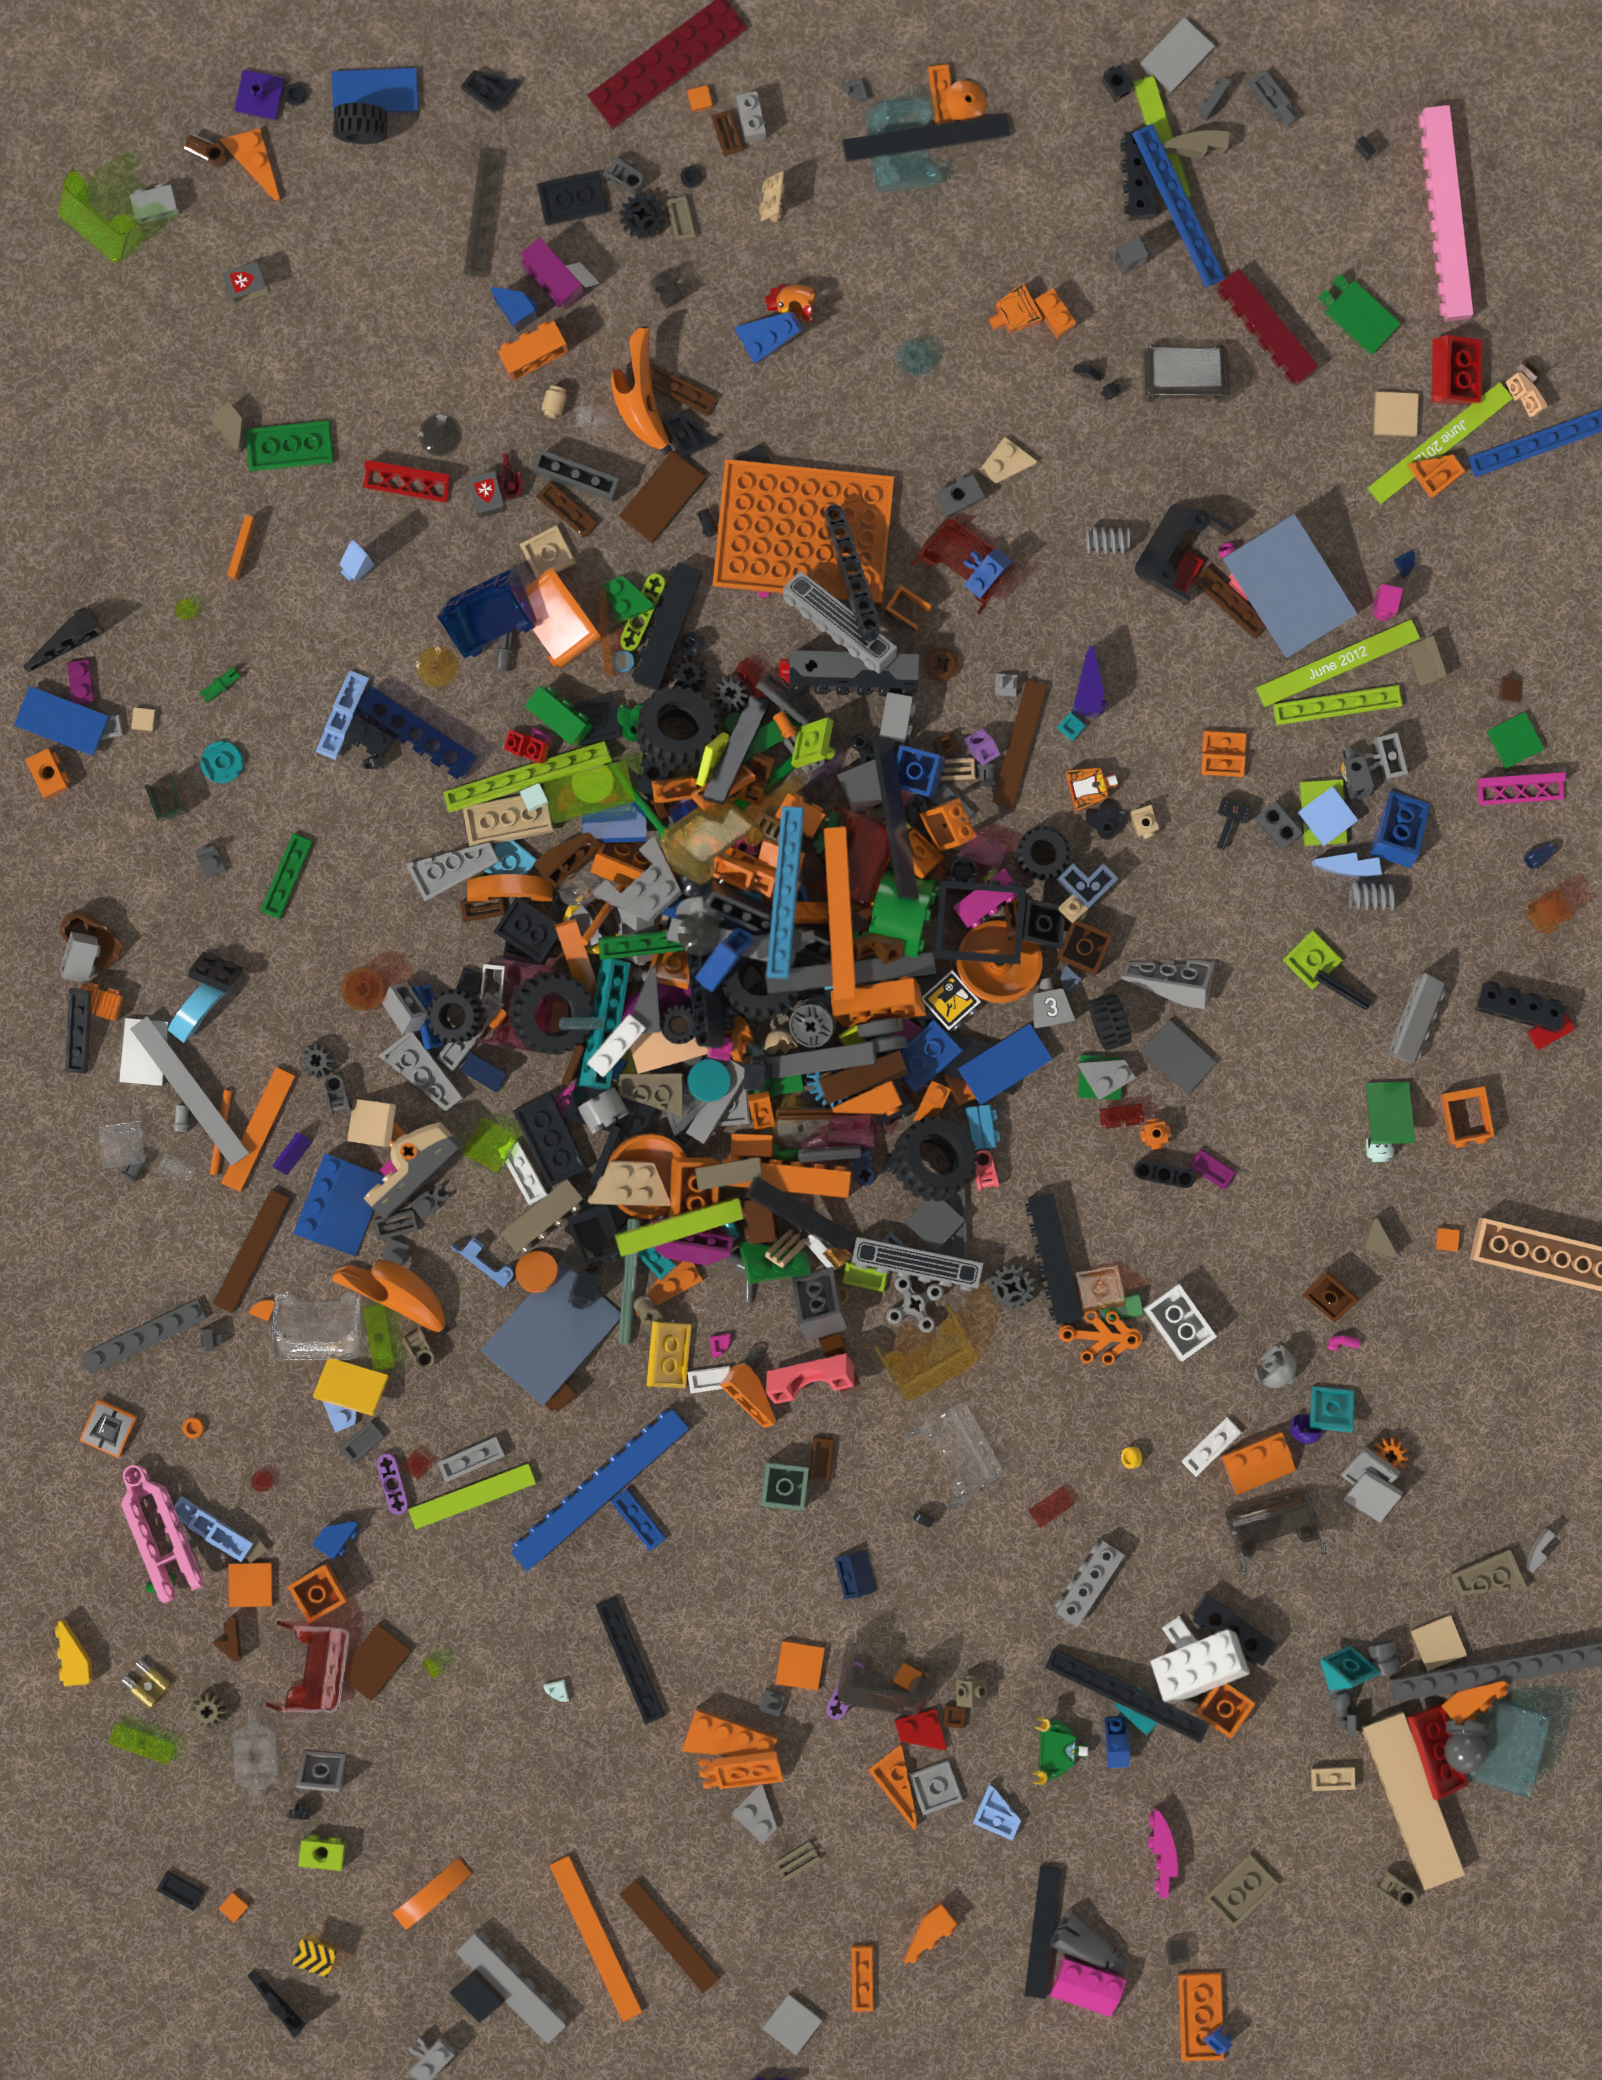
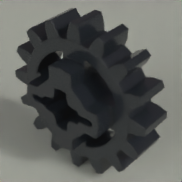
(633, 215)

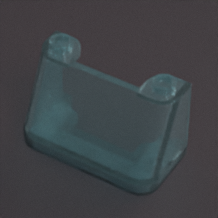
(906, 169)
(1513, 1747)

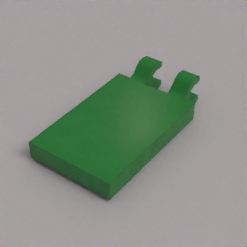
(1359, 315)

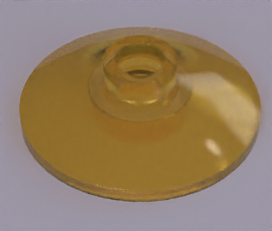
(445, 674)

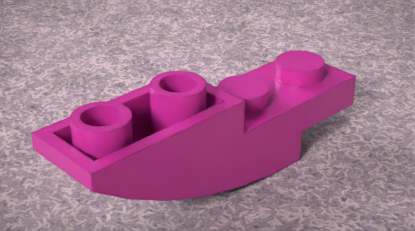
(1162, 1843)

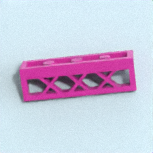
(1522, 780)

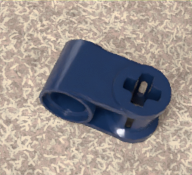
(861, 1164)

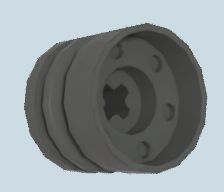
(813, 1009)

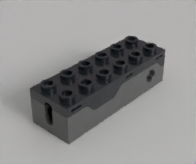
(848, 674)

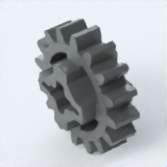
(1015, 1278)

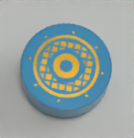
(623, 661)

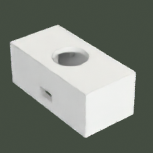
(498, 975)

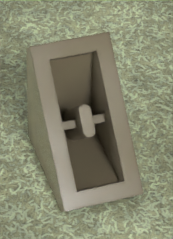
(1377, 1240)

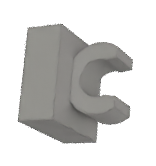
(1006, 685)

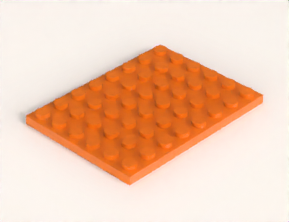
(777, 528)

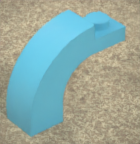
(194, 1011)

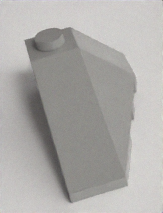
(1182, 983)

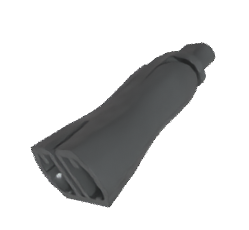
(1082, 1941)

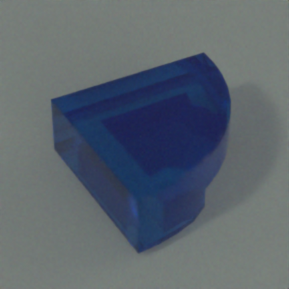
(1405, 563)

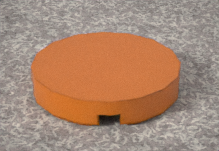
(536, 1271)

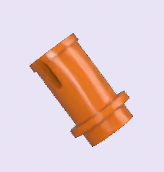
(785, 725)

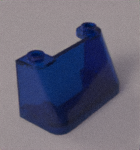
(487, 612)

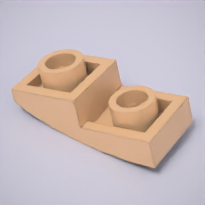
(1525, 390)

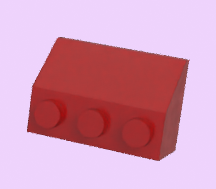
(1456, 370)

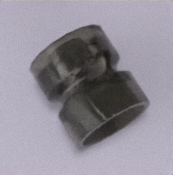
(670, 290)

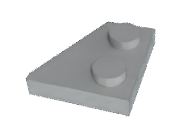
(1106, 1076)
(756, 1814)

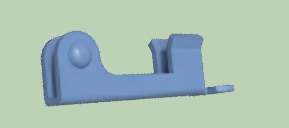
(470, 1252)

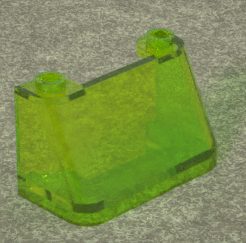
(112, 238)

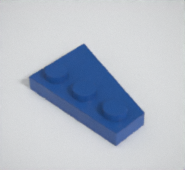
(768, 334)

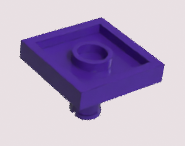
(259, 95)

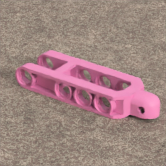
(139, 1486)

